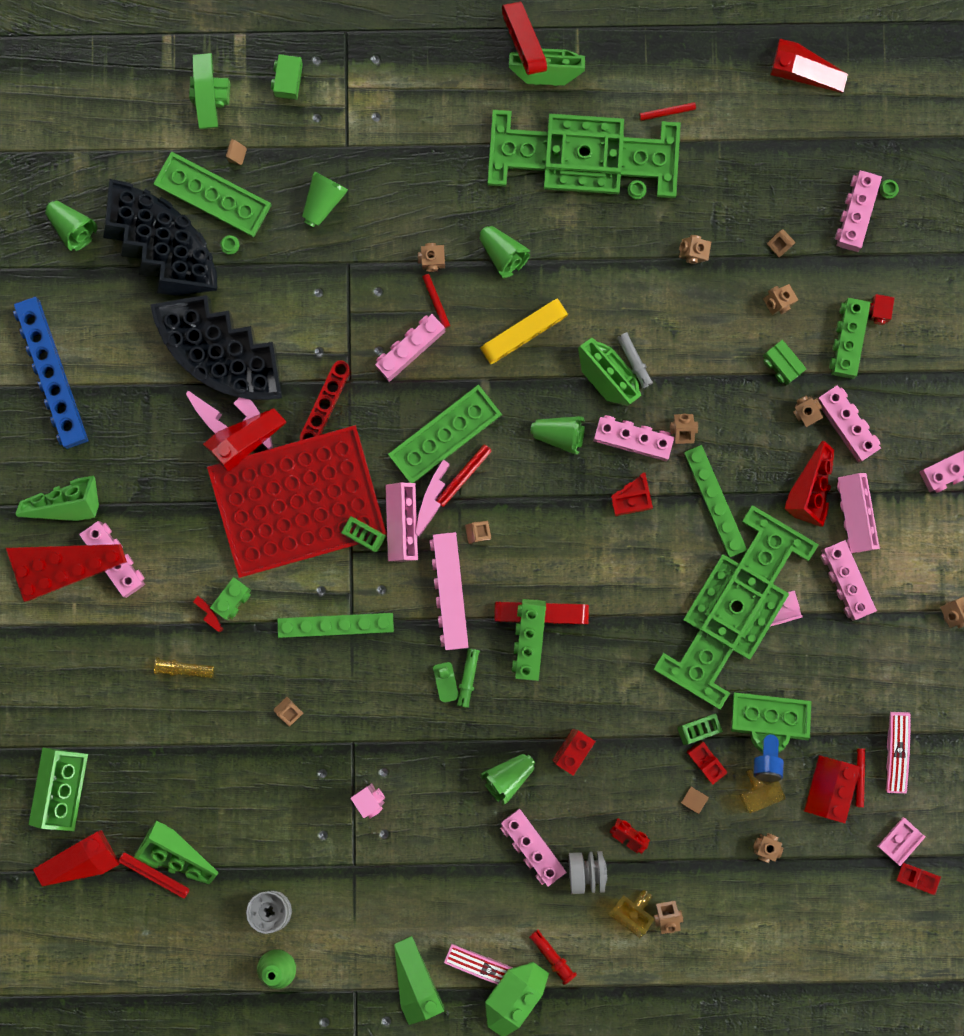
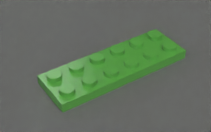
(212, 194)
(445, 434)

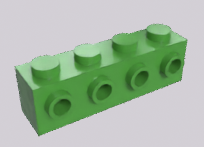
(850, 338)
(530, 639)

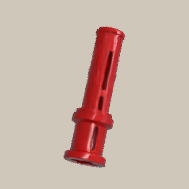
(558, 964)

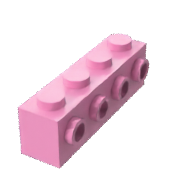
(858, 211)
(410, 347)
(848, 424)
(633, 438)
(944, 472)
(858, 513)
(401, 522)
(123, 576)
(848, 581)
(369, 801)
(533, 847)

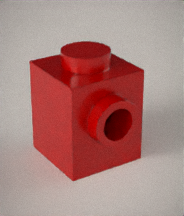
(881, 309)

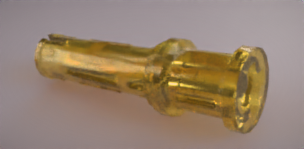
(174, 667)

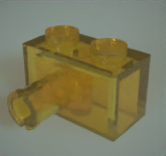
(761, 794)
(632, 914)

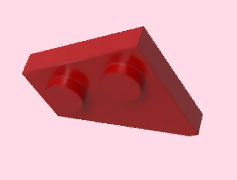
(633, 497)

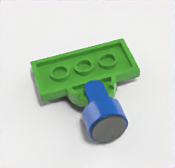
(771, 726)

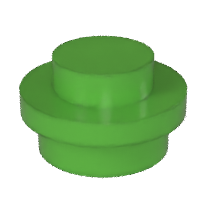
(636, 189)
(889, 189)
(230, 245)

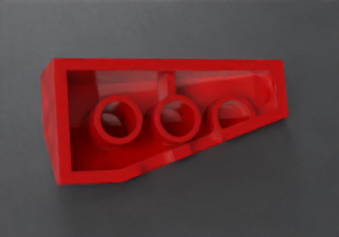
(801, 65)
(239, 440)
(810, 491)
(84, 859)

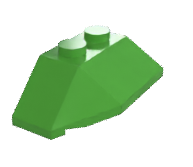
(561, 67)
(608, 373)
(515, 997)

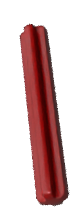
(463, 476)
(154, 875)

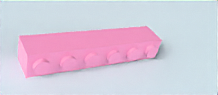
(450, 591)

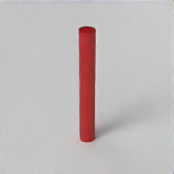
(667, 111)
(436, 301)
(861, 777)

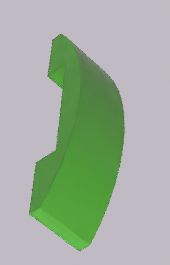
(204, 91)

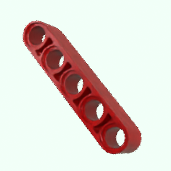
(524, 38)
(325, 394)
(554, 613)

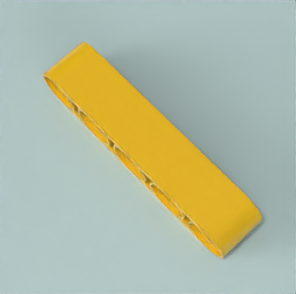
(524, 331)

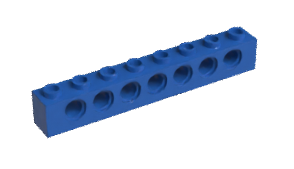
(23, 312)

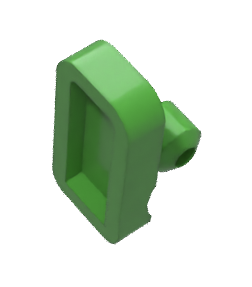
(445, 682)

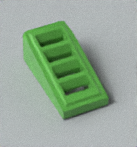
(378, 542)
(685, 737)

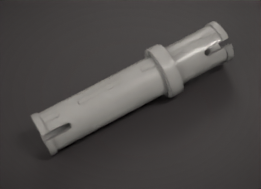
(635, 361)

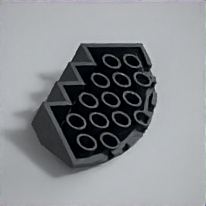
(160, 239)
(216, 351)

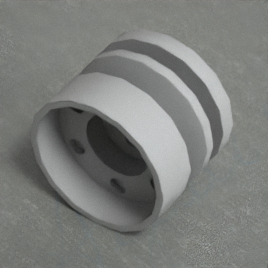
(587, 872)
(258, 916)

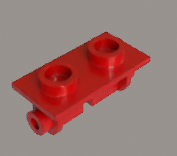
(637, 840)

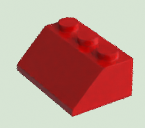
(832, 789)

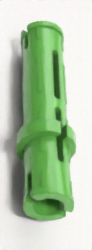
(468, 678)

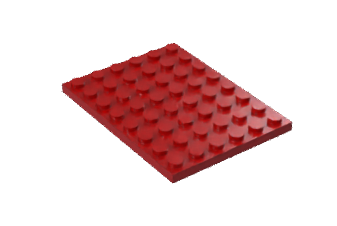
(295, 500)

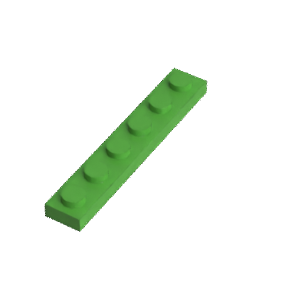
(715, 501)
(335, 625)

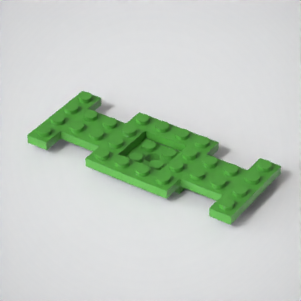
(559, 151)
(724, 629)

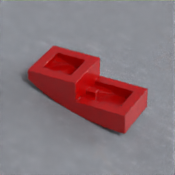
(211, 618)
(707, 762)
(919, 878)

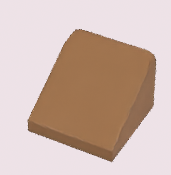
(236, 152)
(781, 243)
(478, 532)
(288, 711)
(694, 800)

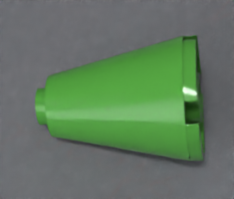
(321, 199)
(71, 225)
(504, 251)
(562, 432)
(508, 777)
(280, 964)

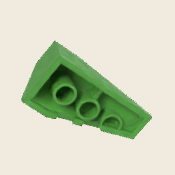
(71, 502)
(168, 849)
(416, 989)

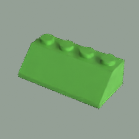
(58, 789)

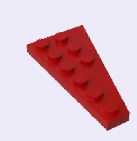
(55, 567)

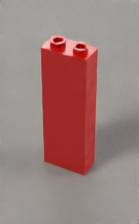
(573, 751)

